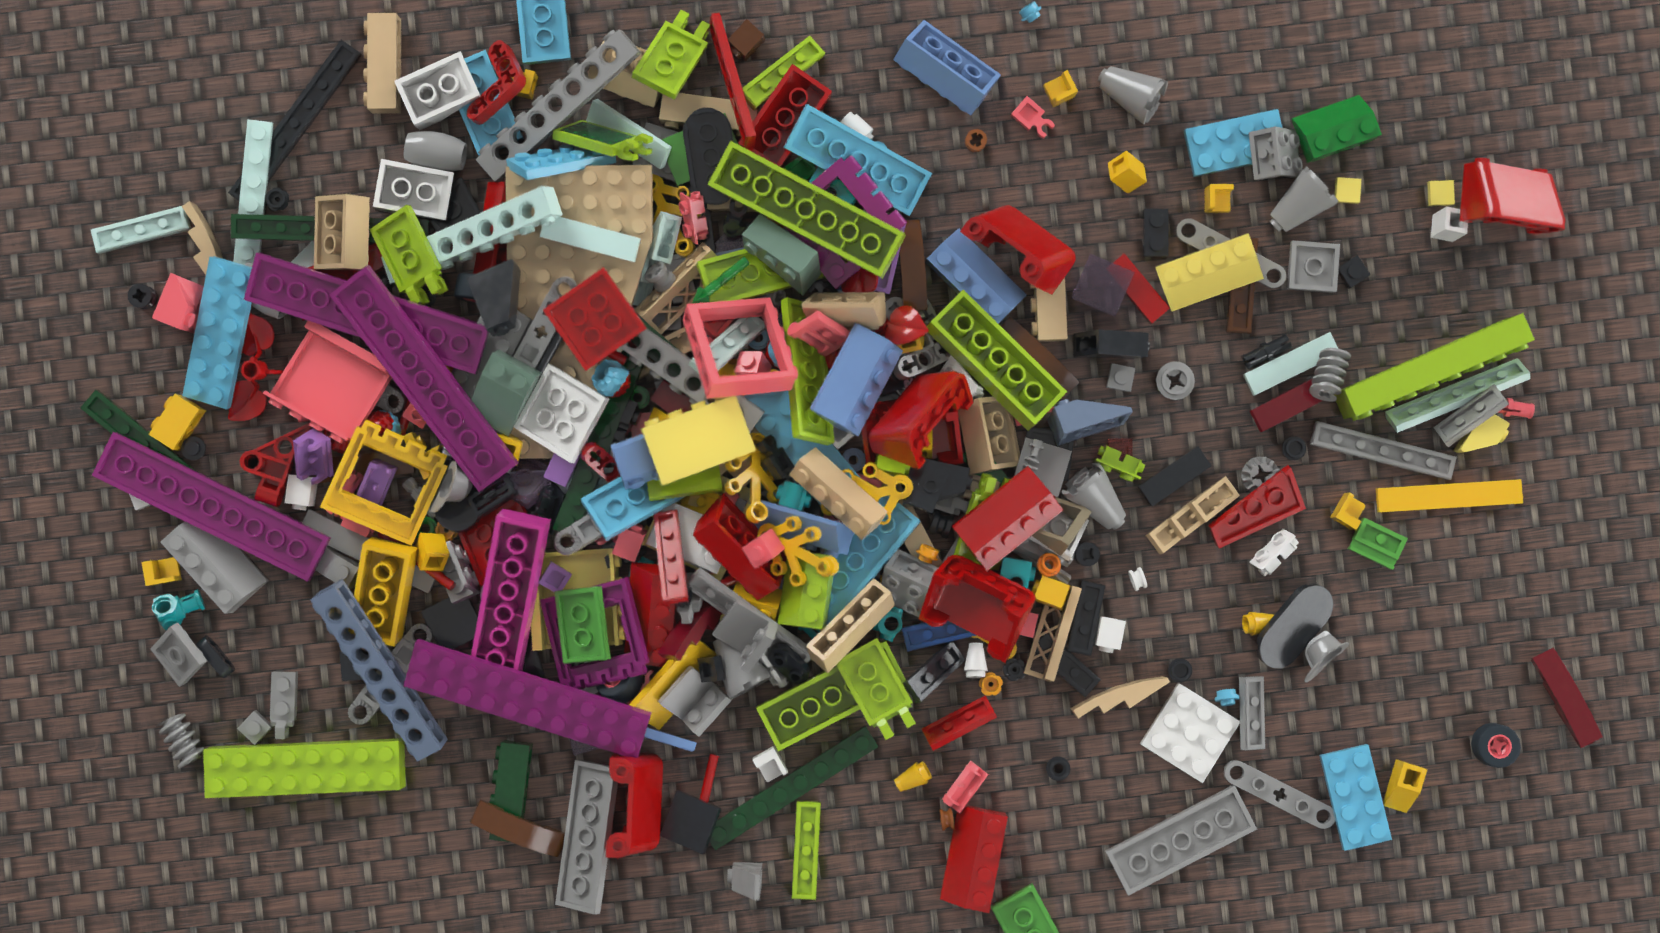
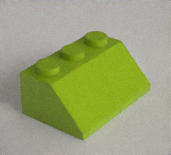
(806, 604)

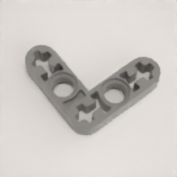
(930, 351)

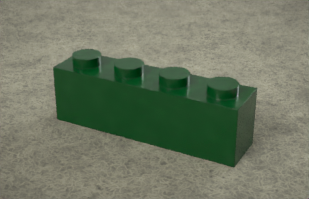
(511, 778)

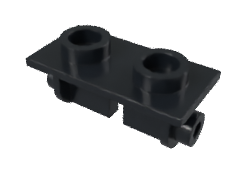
(551, 501)

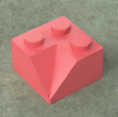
(179, 303)

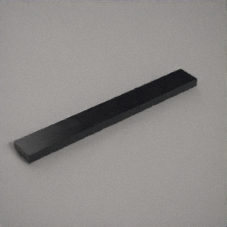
(307, 107)

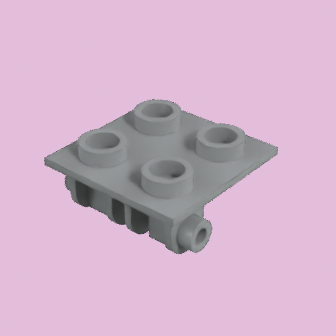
(1046, 462)

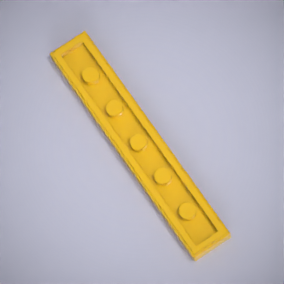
(1449, 495)

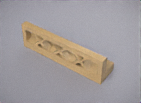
(684, 274)
(1059, 639)

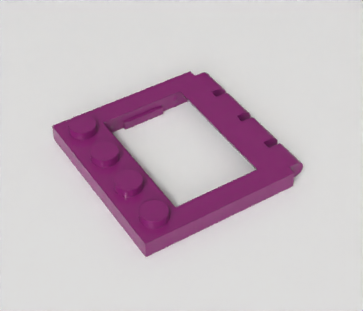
(861, 188)
(614, 669)

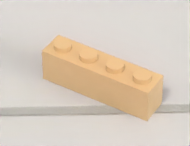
(383, 62)
(675, 112)
(1049, 314)
(838, 493)
(850, 625)

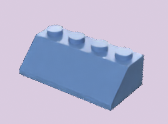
(946, 67)
(971, 270)
(856, 379)
(634, 462)
(834, 535)

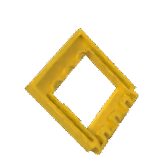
(374, 515)

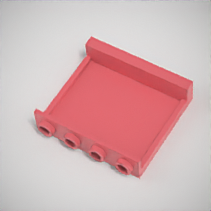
(330, 383)

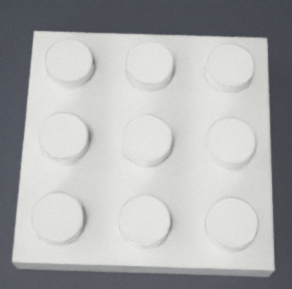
(561, 413)
(1190, 732)

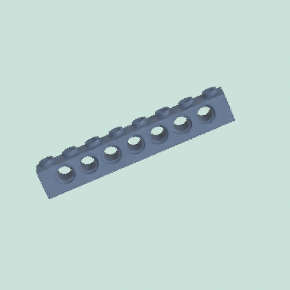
(381, 658)

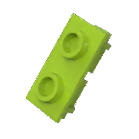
(1128, 468)

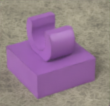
(554, 577)

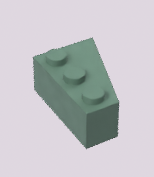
(782, 253)

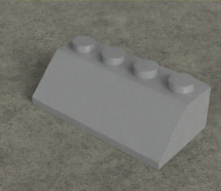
(215, 565)

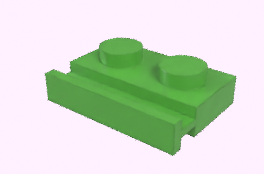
(1377, 543)

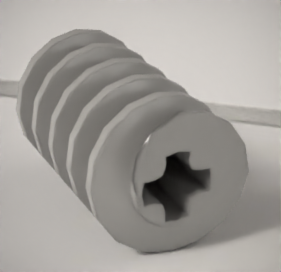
(1329, 374)
(181, 740)

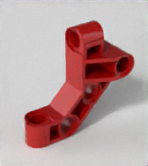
(276, 466)

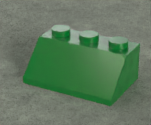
(1336, 128)

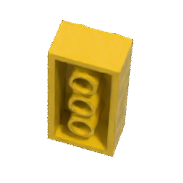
(385, 586)

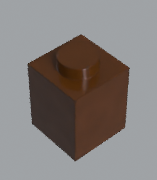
(745, 40)

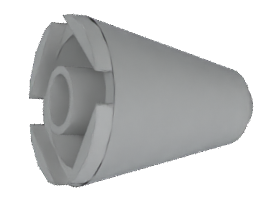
(1133, 91)
(1302, 201)
(1096, 493)
(737, 680)

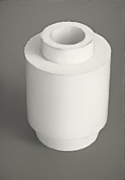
(858, 124)

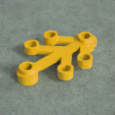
(659, 189)
(757, 476)
(876, 493)
(793, 550)

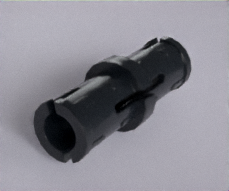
(1266, 351)

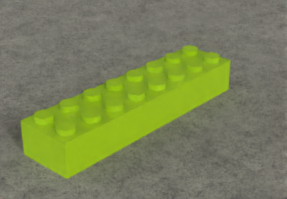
(806, 209)
(1436, 365)
(304, 768)

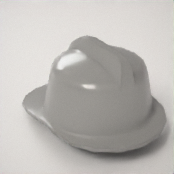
(453, 487)
(1321, 651)

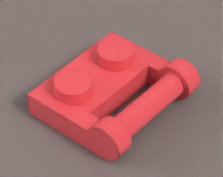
(820, 333)

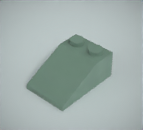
(504, 390)

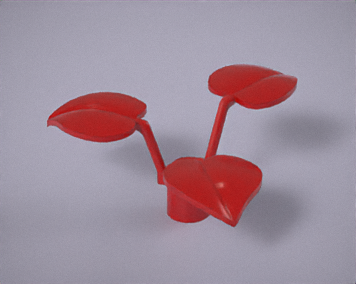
(904, 322)
(247, 399)

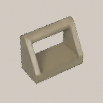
(1061, 543)

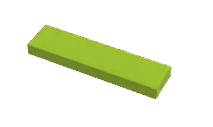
(802, 56)
(806, 850)

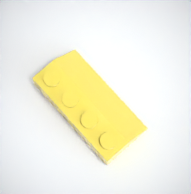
(1209, 272)

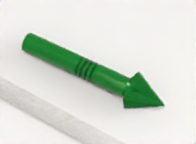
(702, 295)

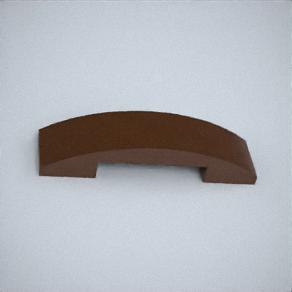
(913, 267)
(1041, 355)
(517, 830)

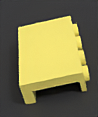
(697, 438)

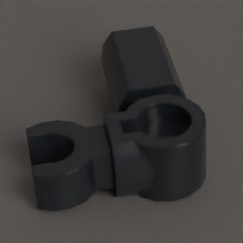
(733, 222)

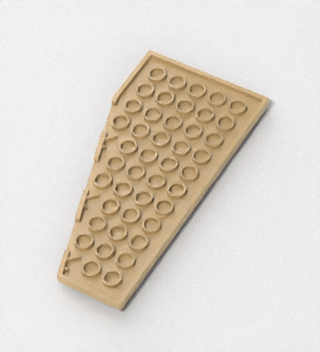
(600, 196)

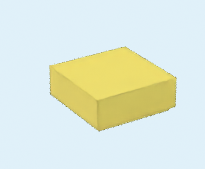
(1348, 190)
(1441, 193)

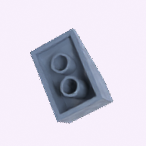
(1084, 418)

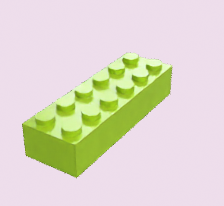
(995, 360)
(812, 705)

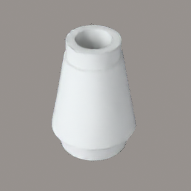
(975, 661)

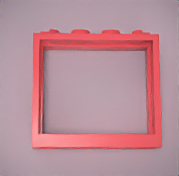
(740, 384)

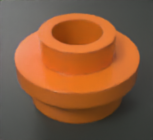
(1053, 560)

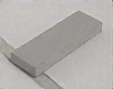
(1471, 415)
(1252, 713)

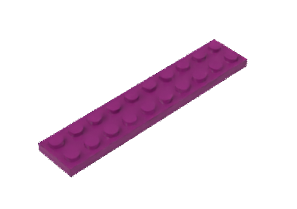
(306, 296)
(423, 378)
(211, 506)
(527, 699)

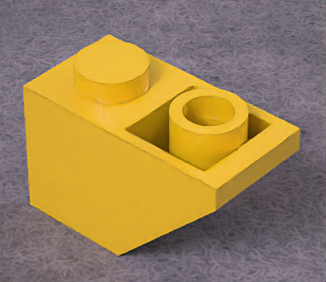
(1404, 786)

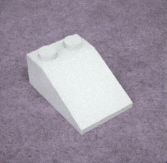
(437, 90)
(413, 185)
(692, 551)

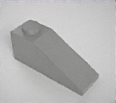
(337, 567)
(746, 879)

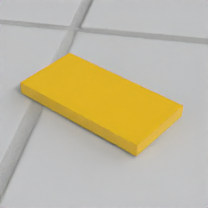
(664, 679)

